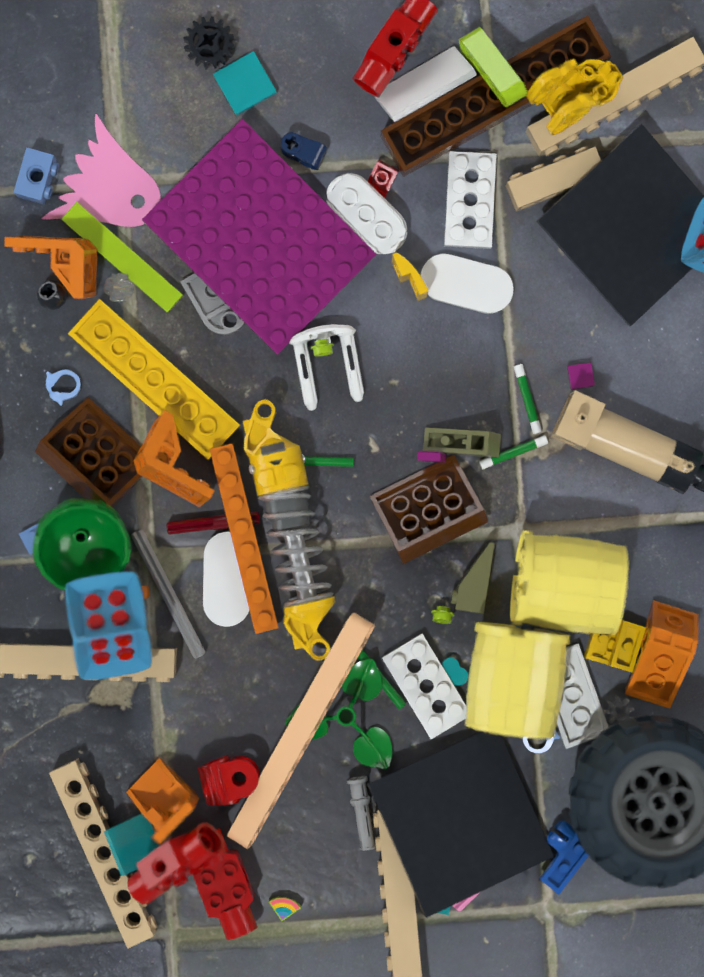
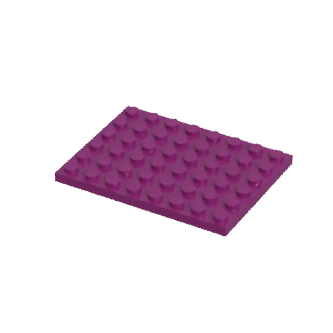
(259, 236)

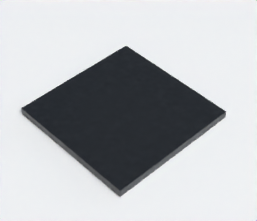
(627, 224)
(460, 821)

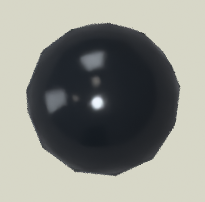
(52, 295)

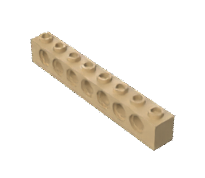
(132, 932)

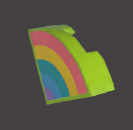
(284, 906)

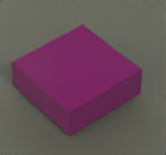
(580, 376)
(431, 456)

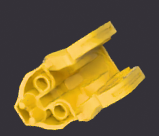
(574, 90)

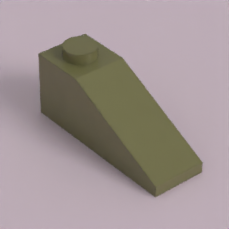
(462, 442)
(473, 587)

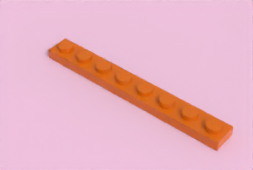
(244, 538)

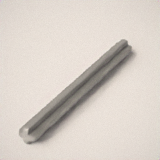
(168, 593)

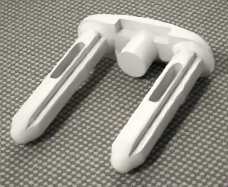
(300, 346)

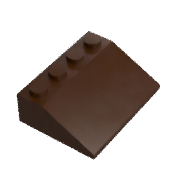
(92, 454)
(429, 509)

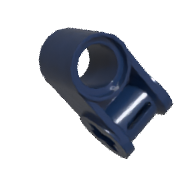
(306, 151)

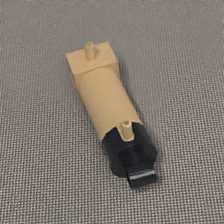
(591, 427)

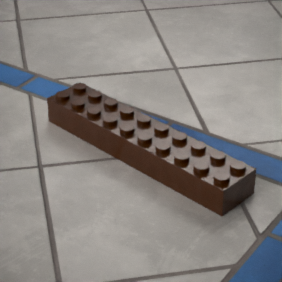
(476, 108)

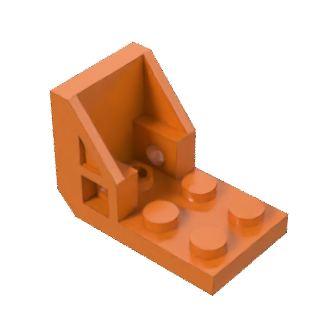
(71, 260)
(157, 459)
(665, 654)
(163, 798)

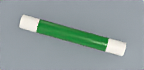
(527, 398)
(513, 452)

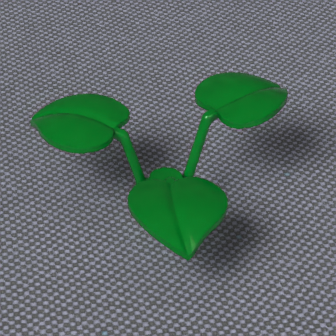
(375, 746)

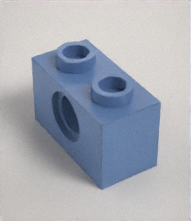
(34, 162)

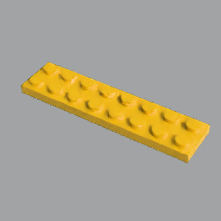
(153, 378)

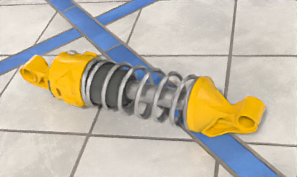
(282, 484)

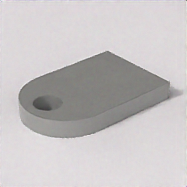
(209, 306)

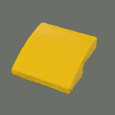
(405, 272)
(617, 649)

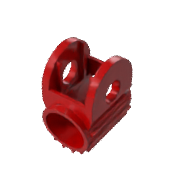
(219, 780)

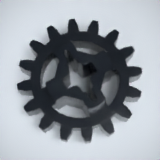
(205, 49)

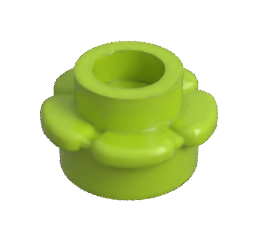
(322, 348)
(442, 615)

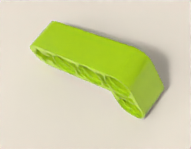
(492, 66)

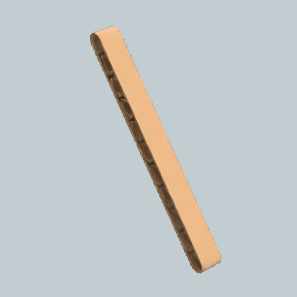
(301, 730)

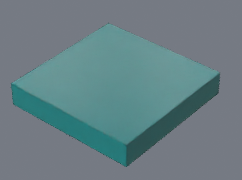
(244, 83)
(131, 842)

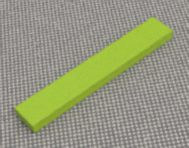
(122, 257)

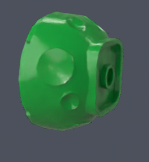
(65, 557)

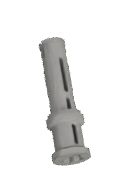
(360, 802)

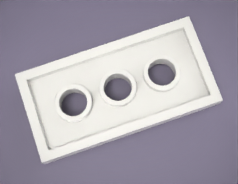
(483, 189)
(422, 702)

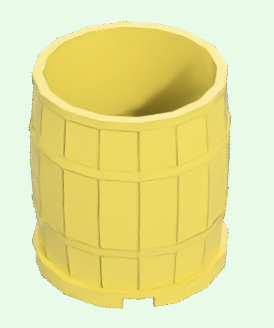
(569, 584)
(516, 680)

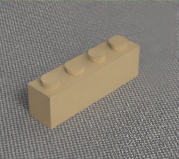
(551, 180)

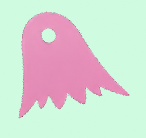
(109, 184)

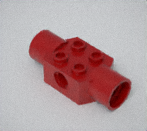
(383, 58)
(174, 863)
(227, 892)

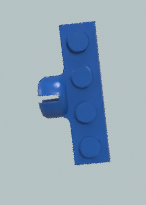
(568, 859)

